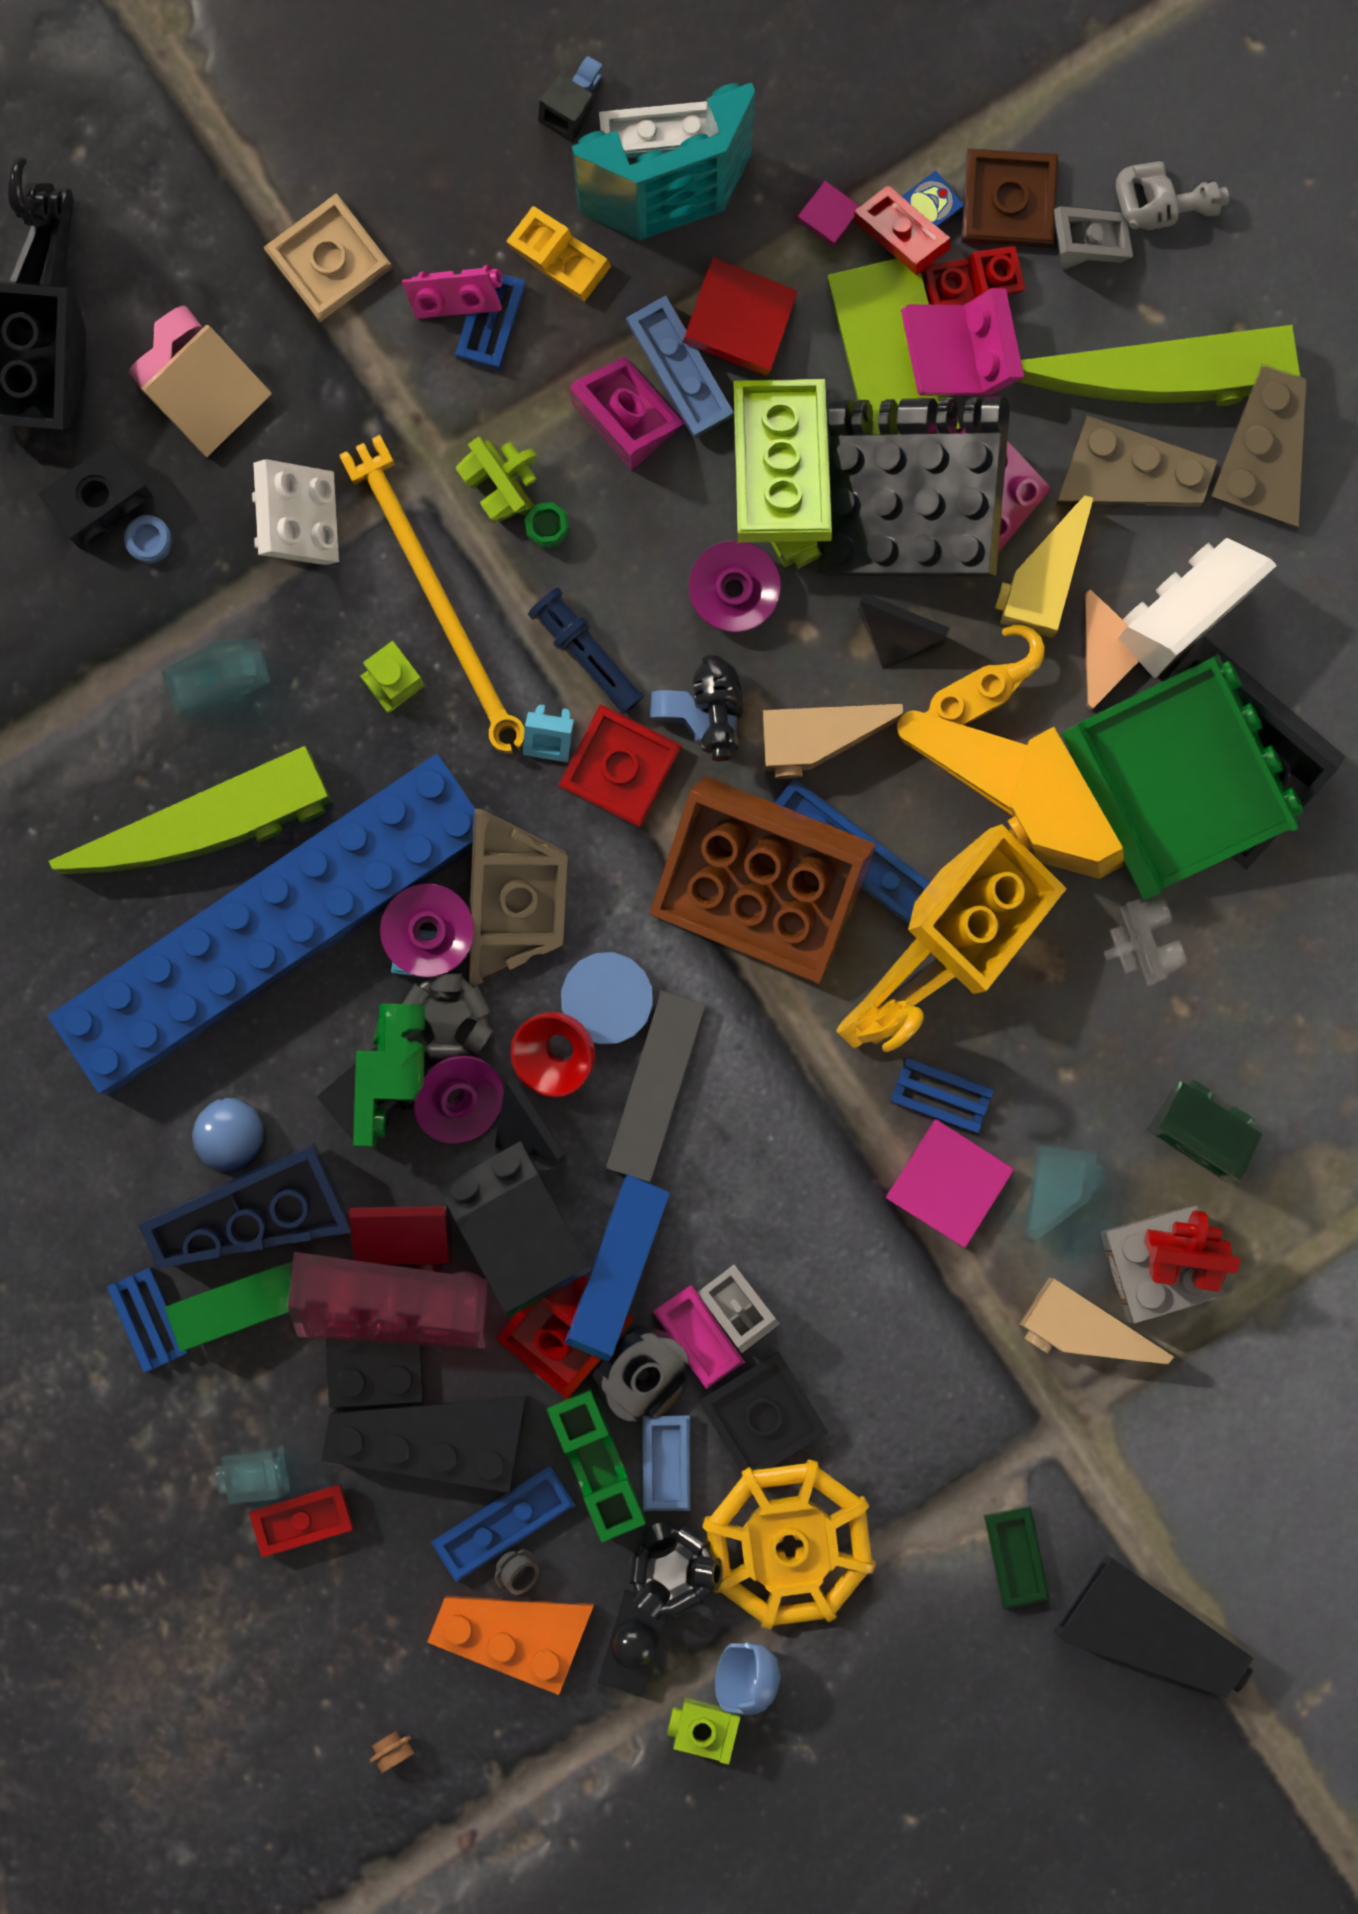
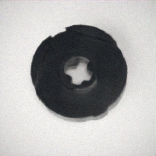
(632, 1354)

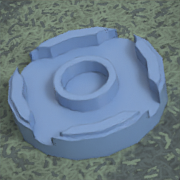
(608, 997)

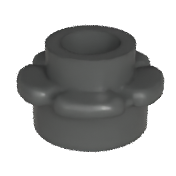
(516, 1572)

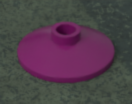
(734, 563)
(407, 915)
(468, 1113)

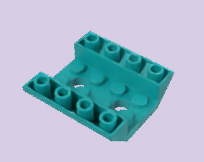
(670, 186)

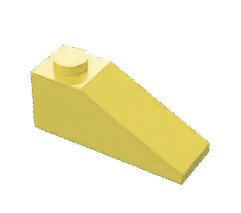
(1043, 580)

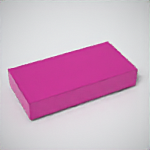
(700, 1335)

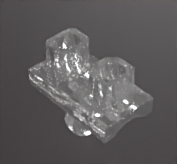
(1140, 922)

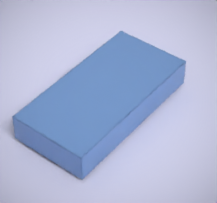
(666, 1463)

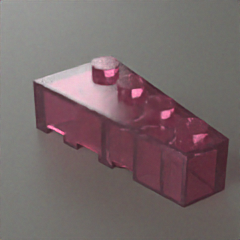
(386, 1303)

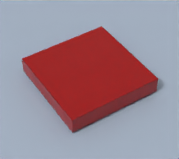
(739, 316)
(620, 766)

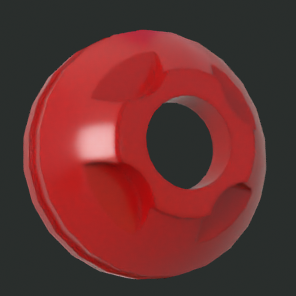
(540, 1067)

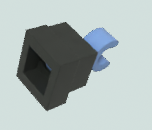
(570, 101)

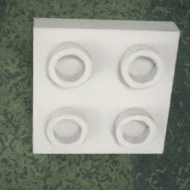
(295, 512)

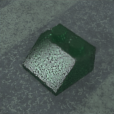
(1205, 1131)

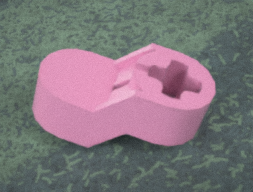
(170, 336)

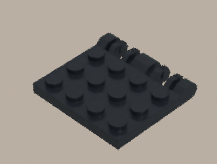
(918, 496)

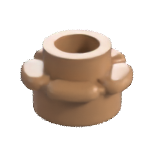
(391, 1751)

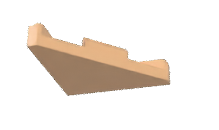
(1105, 655)

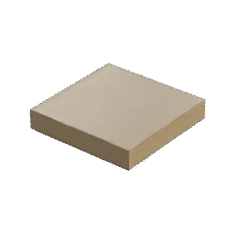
(328, 257)
(206, 390)

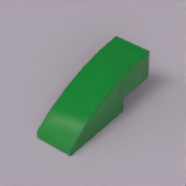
(231, 1307)

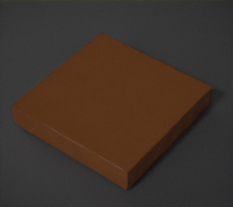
(1009, 198)

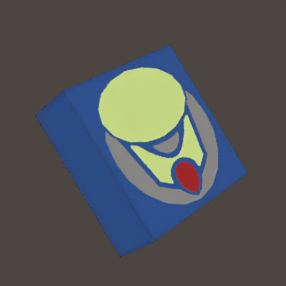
(934, 199)

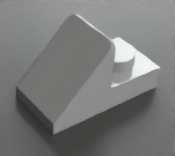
(1091, 236)

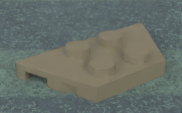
(513, 896)

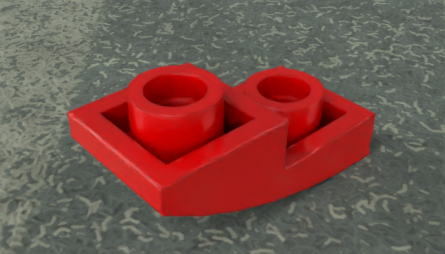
(965, 279)

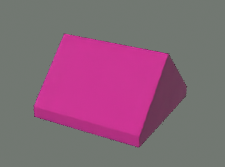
(625, 411)

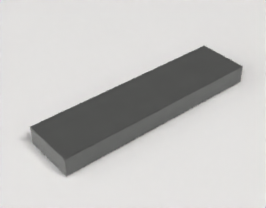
(655, 1086)

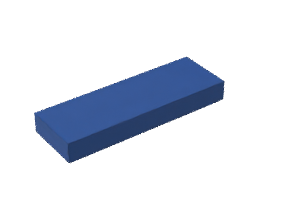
(503, 1523)

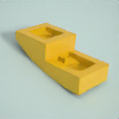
(558, 254)

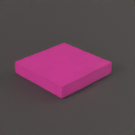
(949, 1183)

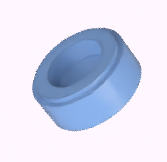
(148, 539)

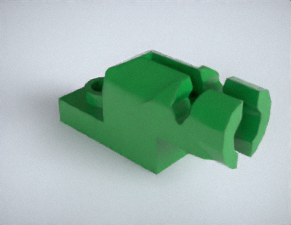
(389, 1073)

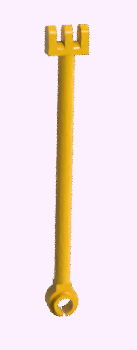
(372, 470)

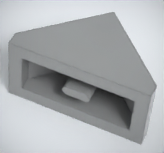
(738, 1308)

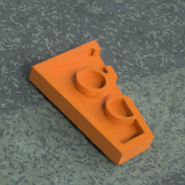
(513, 1637)

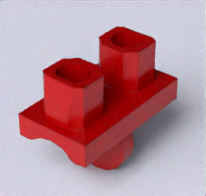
(1193, 1246)

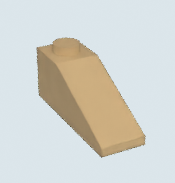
(811, 736)
(1077, 1326)

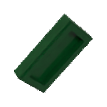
(1016, 1557)

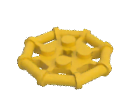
(805, 1522)

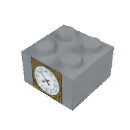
(1130, 1270)

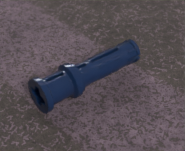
(576, 629)

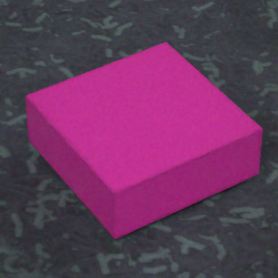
(828, 213)

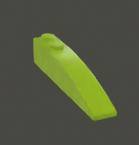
(1169, 371)
(211, 820)

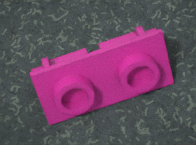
(454, 294)

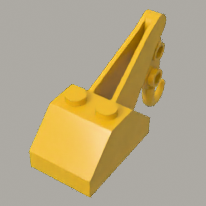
(1031, 782)
(973, 924)

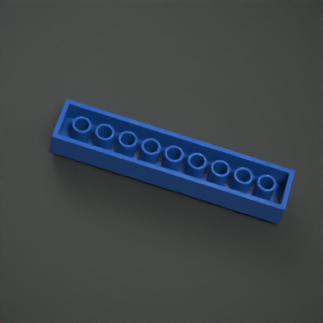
(267, 927)

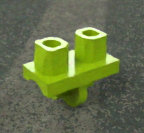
(486, 462)

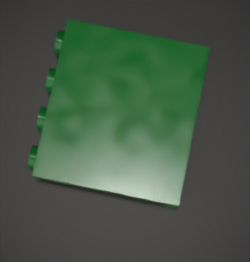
(1183, 775)

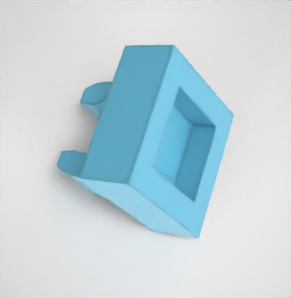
(548, 735)

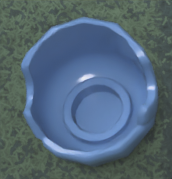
(228, 1135)
(746, 1678)

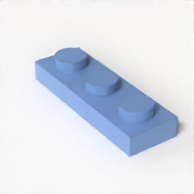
(679, 367)

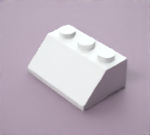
(1193, 603)

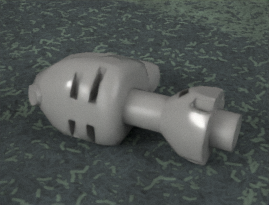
(1162, 201)

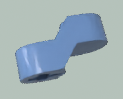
(679, 708)

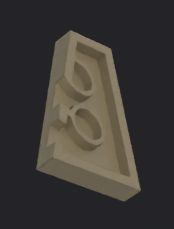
(1267, 448)
(1133, 469)

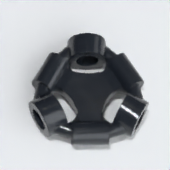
(673, 1570)

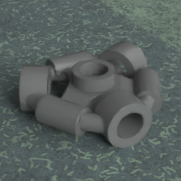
(448, 1016)

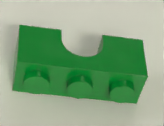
(597, 1465)

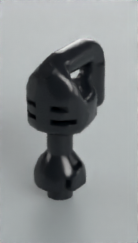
(718, 693)

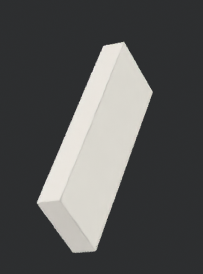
(655, 126)

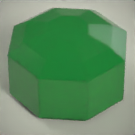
(547, 525)

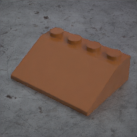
(761, 878)

